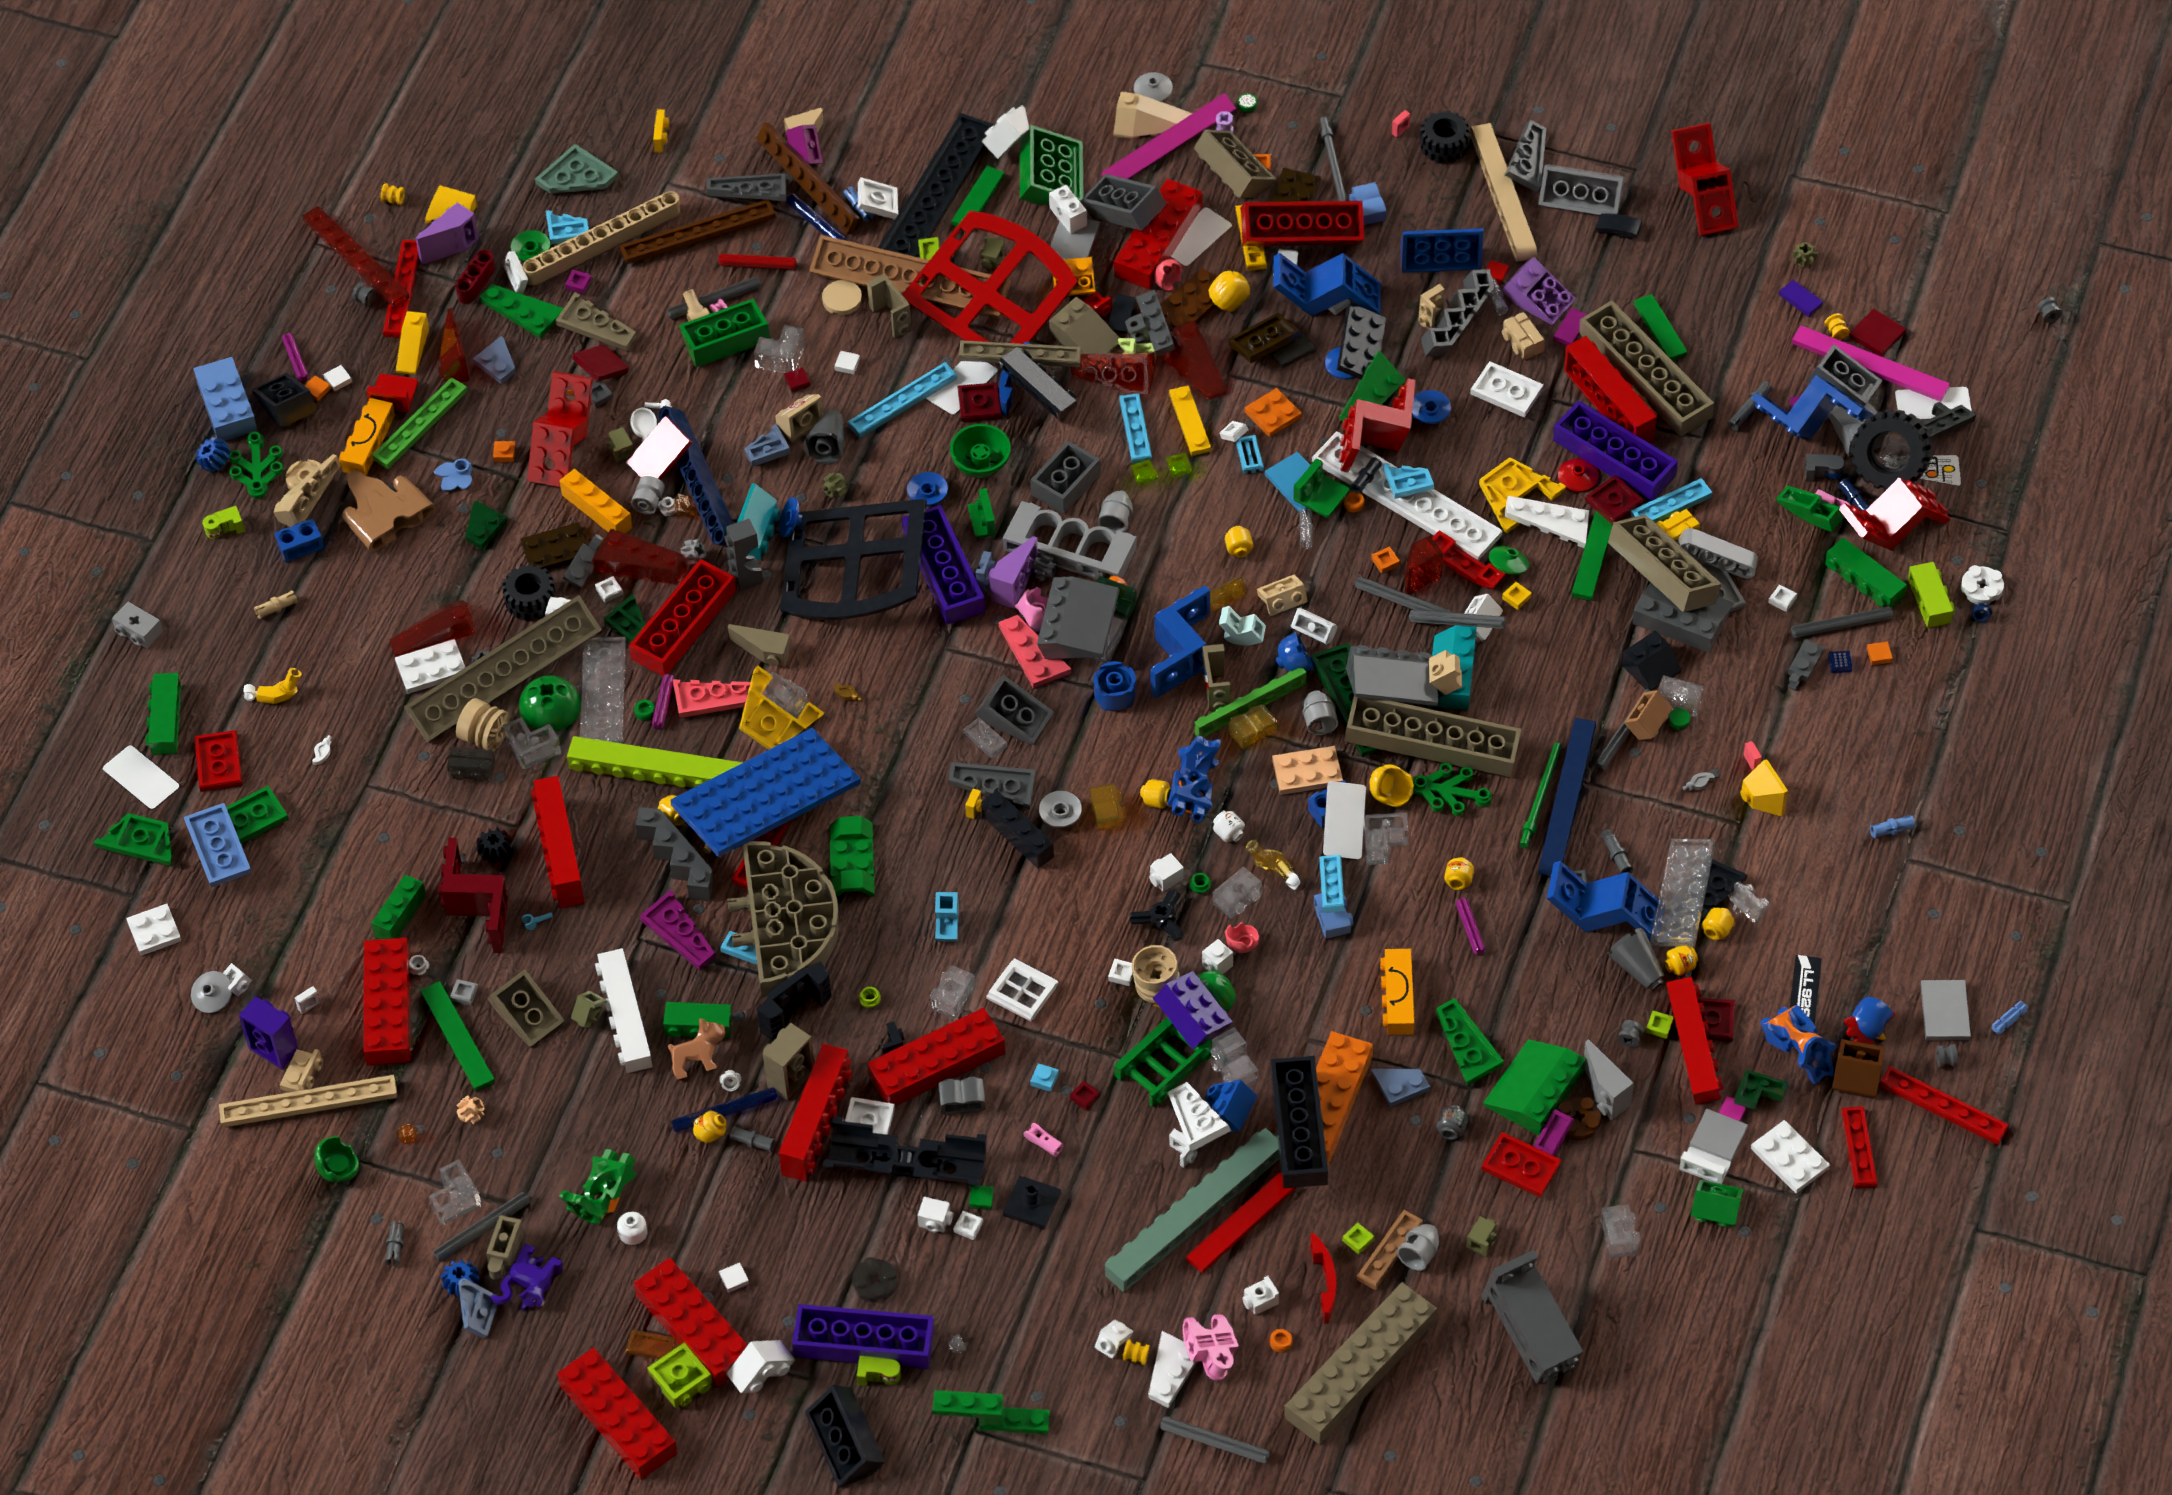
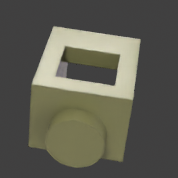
(992, 253)
(620, 445)
(587, 1008)
(1482, 1236)

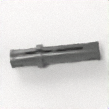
(1748, 407)

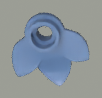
(454, 476)

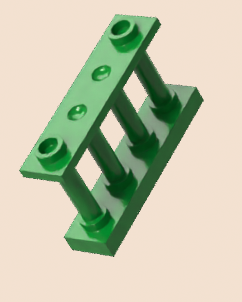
(1142, 1054)

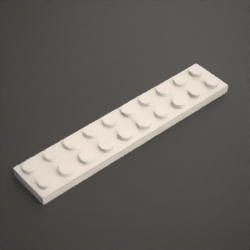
(1426, 509)

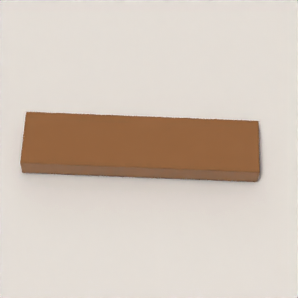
(1386, 1253)

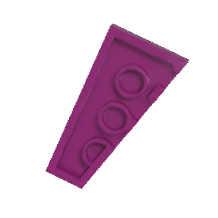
(674, 926)

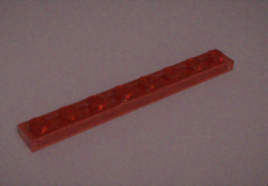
(355, 256)

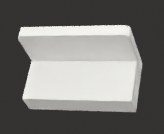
(1484, 605)
(1704, 1165)

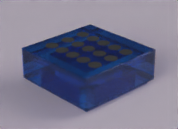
(1840, 662)

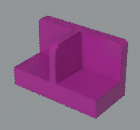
(806, 143)

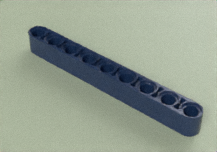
(700, 481)
(1567, 794)

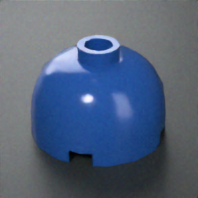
(1293, 654)

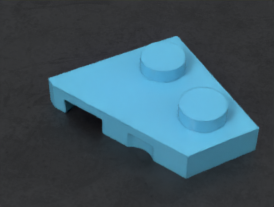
(564, 227)
(1407, 480)

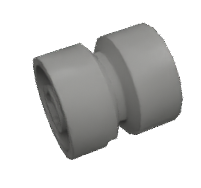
(647, 494)

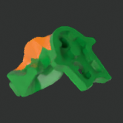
(606, 1177)

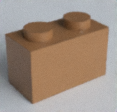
(1648, 715)

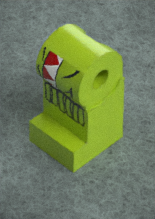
(223, 522)
(878, 1370)

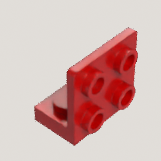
(395, 390)

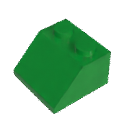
(1716, 1203)

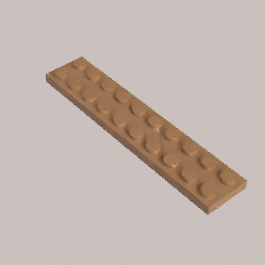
(862, 263)

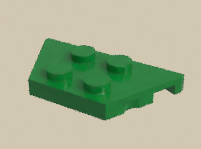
(139, 838)

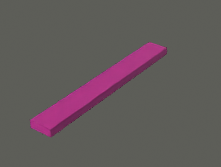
(1170, 139)
(1879, 366)

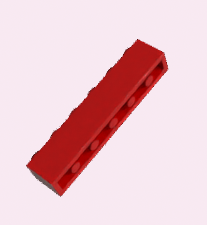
(1693, 1040)

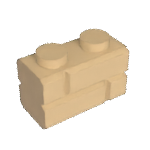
(1523, 336)

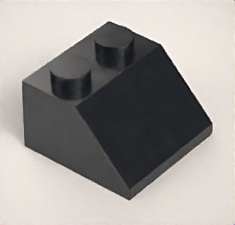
(1650, 660)

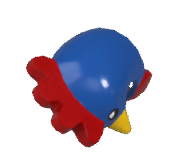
(1869, 1020)

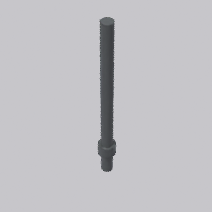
(1327, 136)

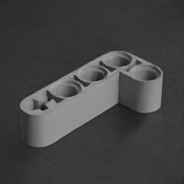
(1718, 553)

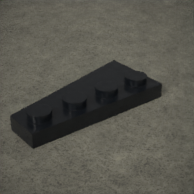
(1720, 886)

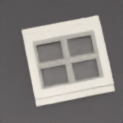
(1022, 989)

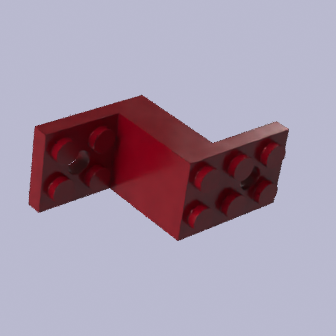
(474, 895)

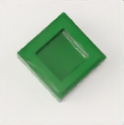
(982, 1197)

